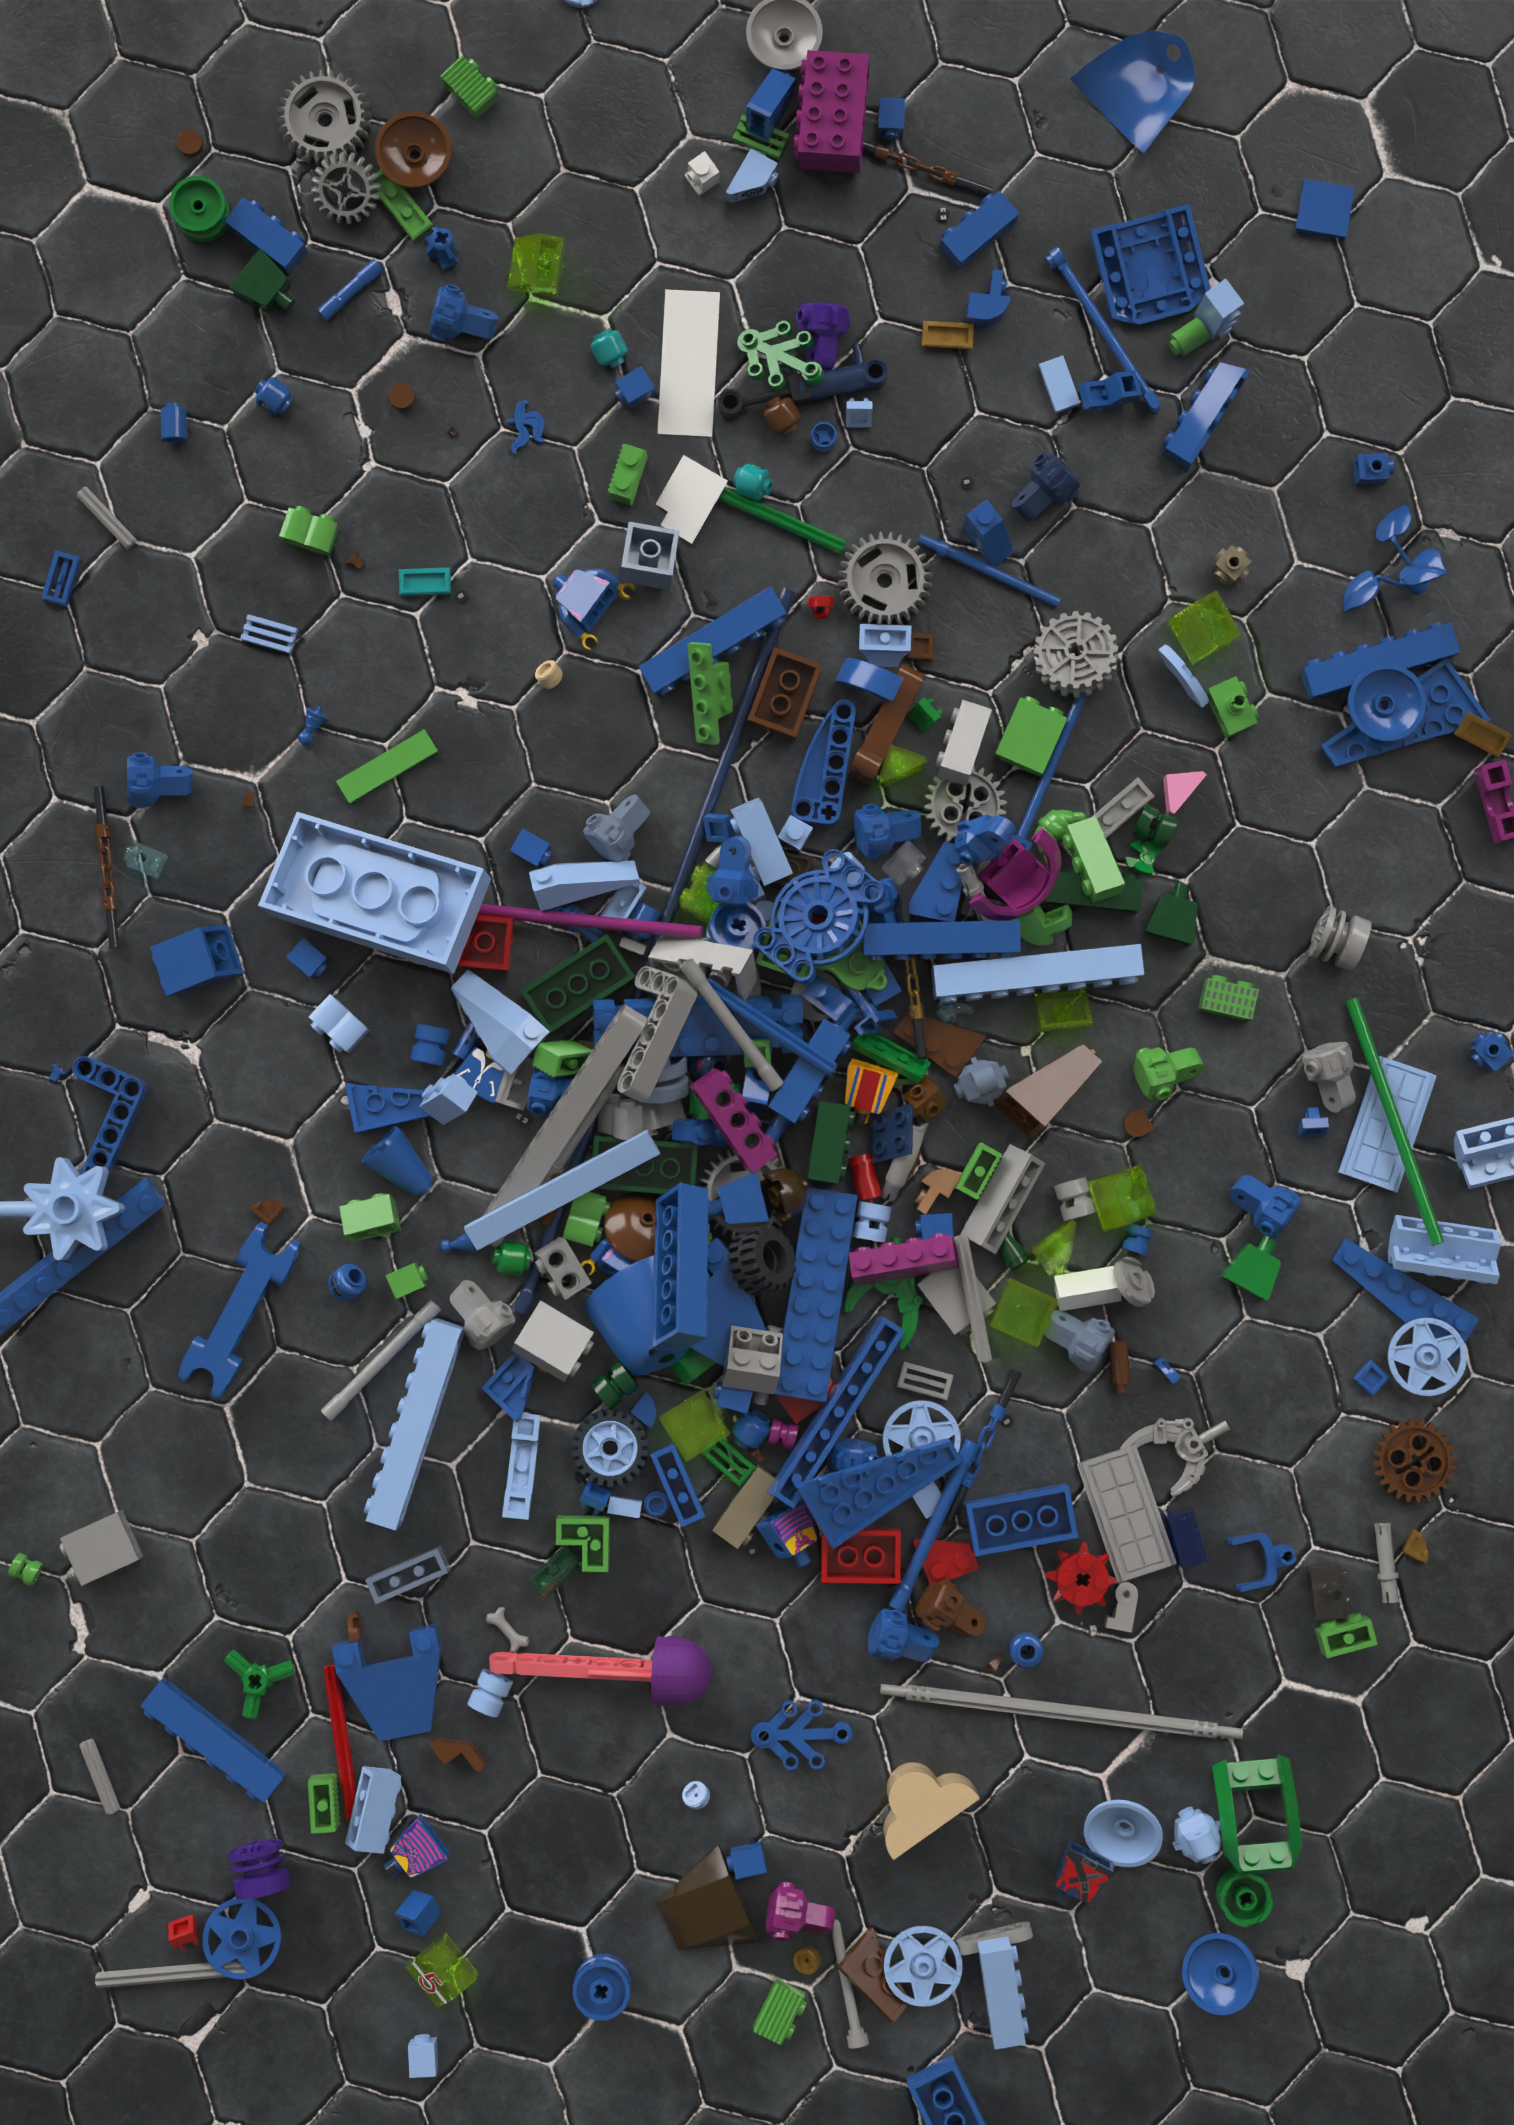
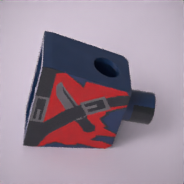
(1081, 1874)

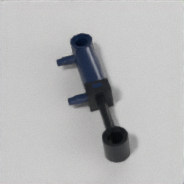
(834, 383)

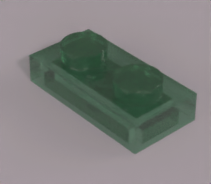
(555, 1571)

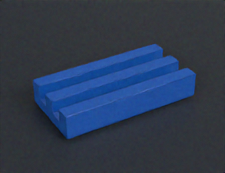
(70, 581)

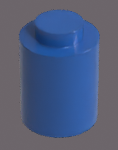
(173, 423)
(646, 913)

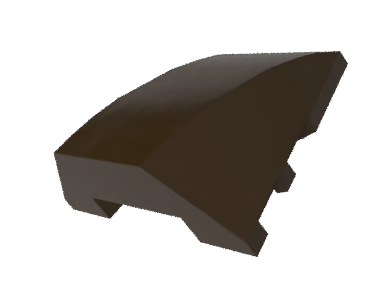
(707, 1907)

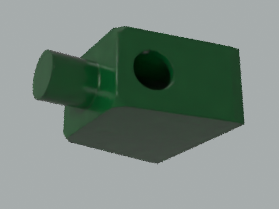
(263, 284)
(1174, 917)

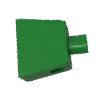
(1255, 1268)

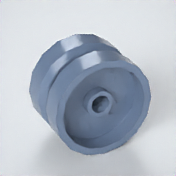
(672, 1082)

